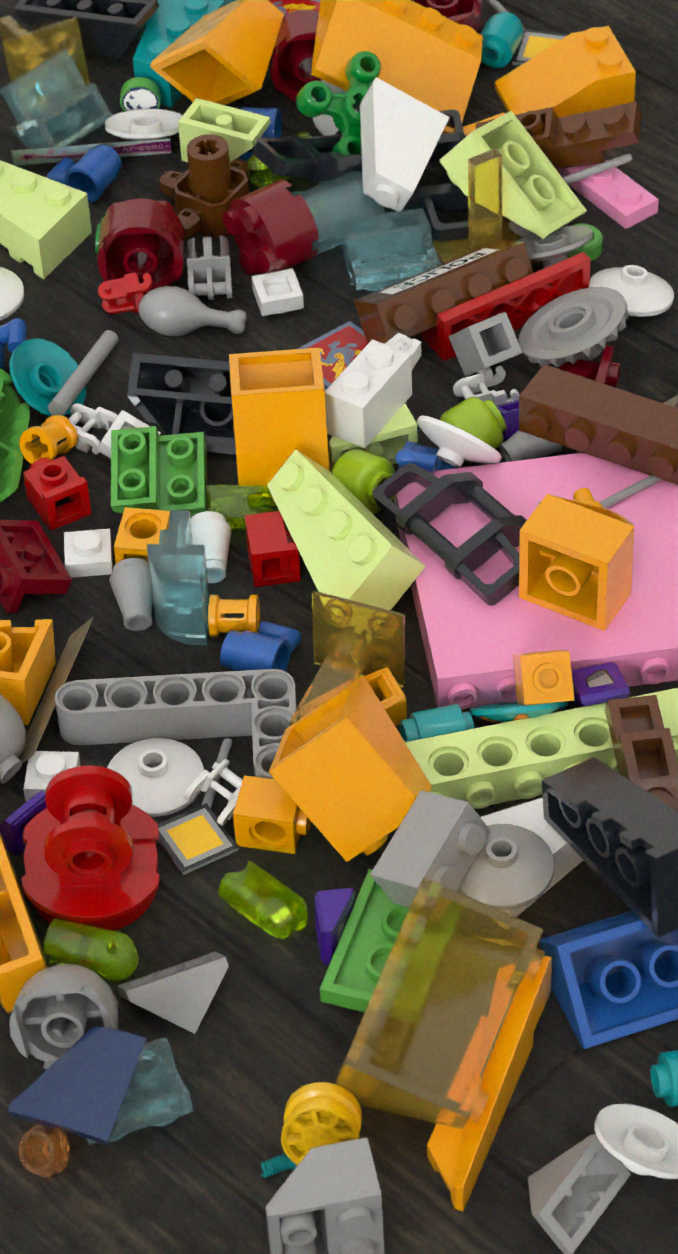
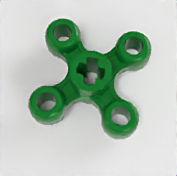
(342, 105)

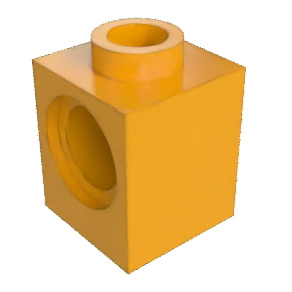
(137, 530)
(543, 677)
(268, 817)

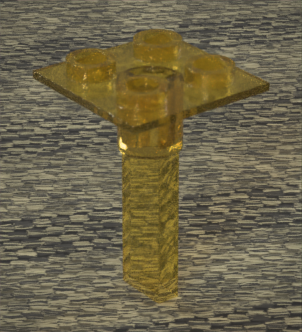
(27, 50)
(484, 209)
(349, 643)

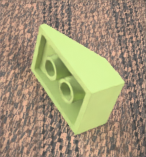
(531, 186)

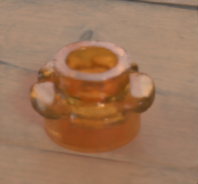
(34, 1151)

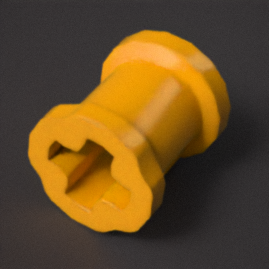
(50, 433)
(219, 607)

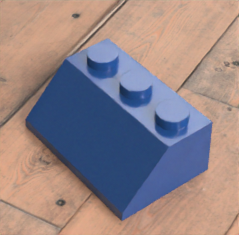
(614, 977)

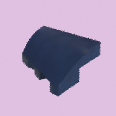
(84, 1086)

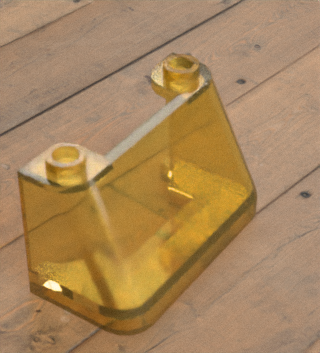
(439, 1008)

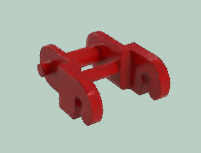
(124, 293)

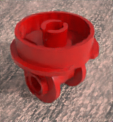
(91, 851)

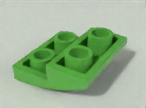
(158, 470)

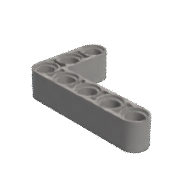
(180, 709)

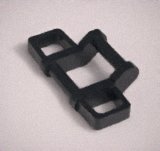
(304, 159)
(443, 196)
(457, 488)

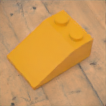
(572, 76)

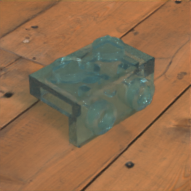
(155, 1093)

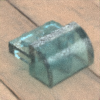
(54, 104)
(337, 201)
(387, 248)
(180, 582)

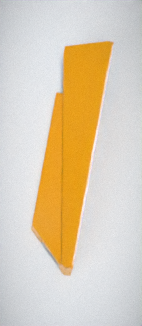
(461, 1152)

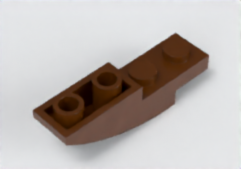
(583, 136)
(644, 746)

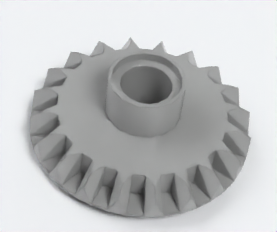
(574, 326)

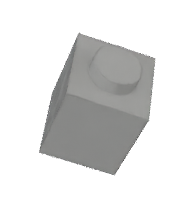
(485, 344)

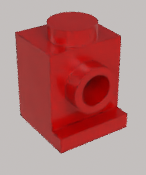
(52, 481)
(271, 550)

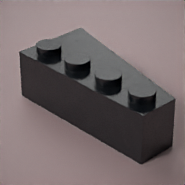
(621, 836)

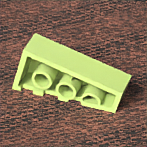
(40, 218)
(339, 538)

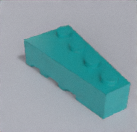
(165, 27)

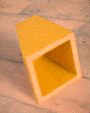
(223, 52)
(277, 410)
(349, 770)

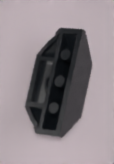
(104, 25)
(185, 397)

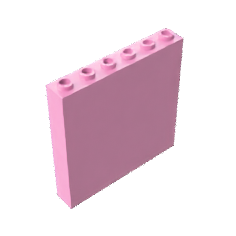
(474, 642)

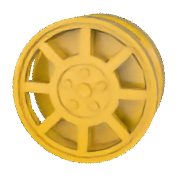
(319, 1117)

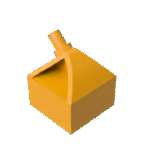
(576, 558)

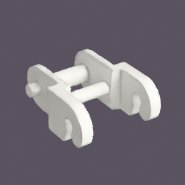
(478, 383)
(91, 418)
(207, 780)

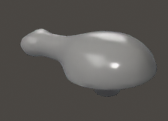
(179, 312)

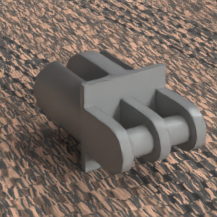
(209, 273)

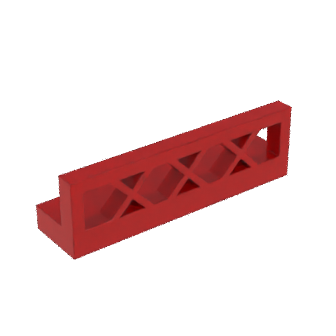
(517, 299)

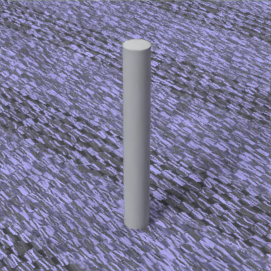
(83, 373)

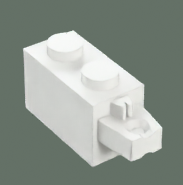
(371, 389)

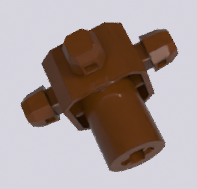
(207, 186)

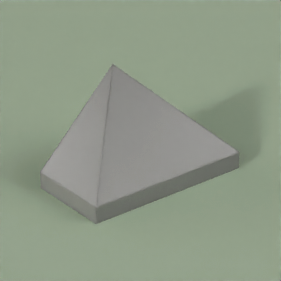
(180, 991)
(575, 1191)

